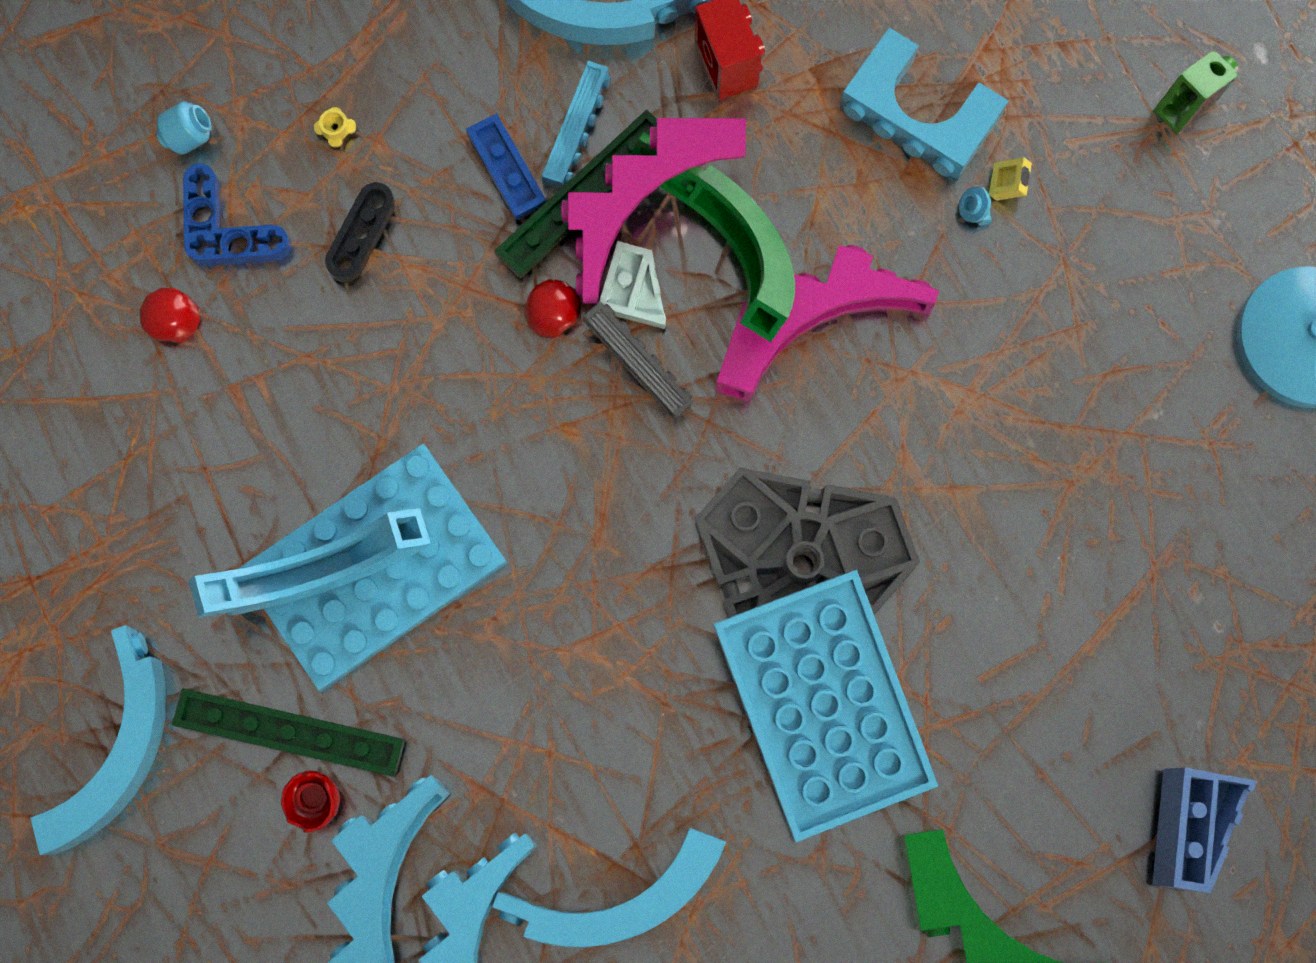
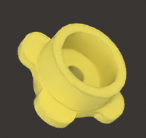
(332, 117)

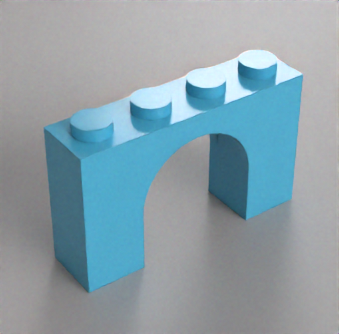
(943, 144)

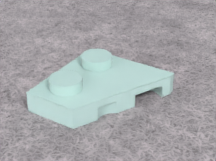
(633, 286)

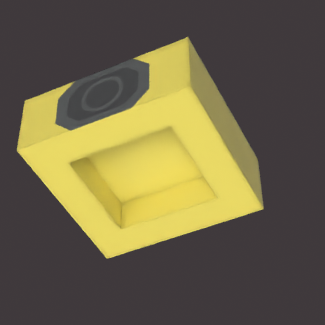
(1010, 179)

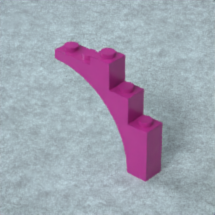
(679, 146)
(848, 289)

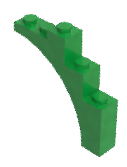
(942, 902)

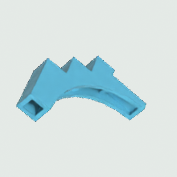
(376, 856)
(466, 904)

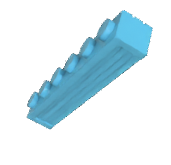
(575, 125)

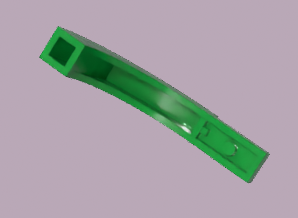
(748, 233)

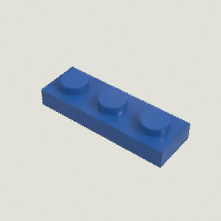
(506, 167)

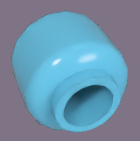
(183, 127)

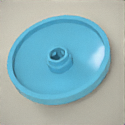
(1280, 336)

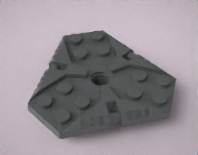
(762, 525)

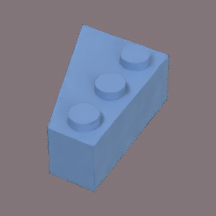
(1195, 826)

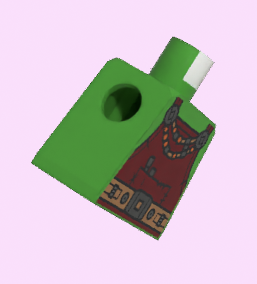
(1207, 79)

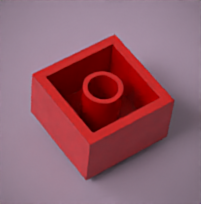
(728, 46)

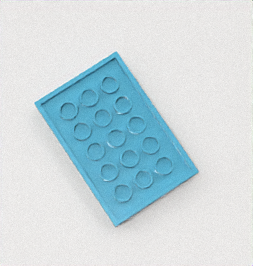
(358, 620)
(825, 705)

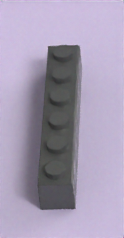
(637, 360)

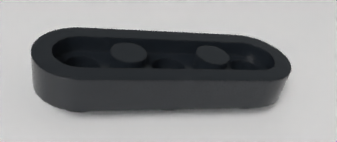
(360, 218)

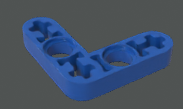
(211, 232)

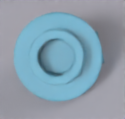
(975, 206)

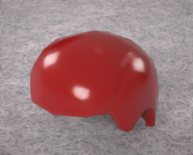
(552, 308)
(169, 315)
(310, 800)

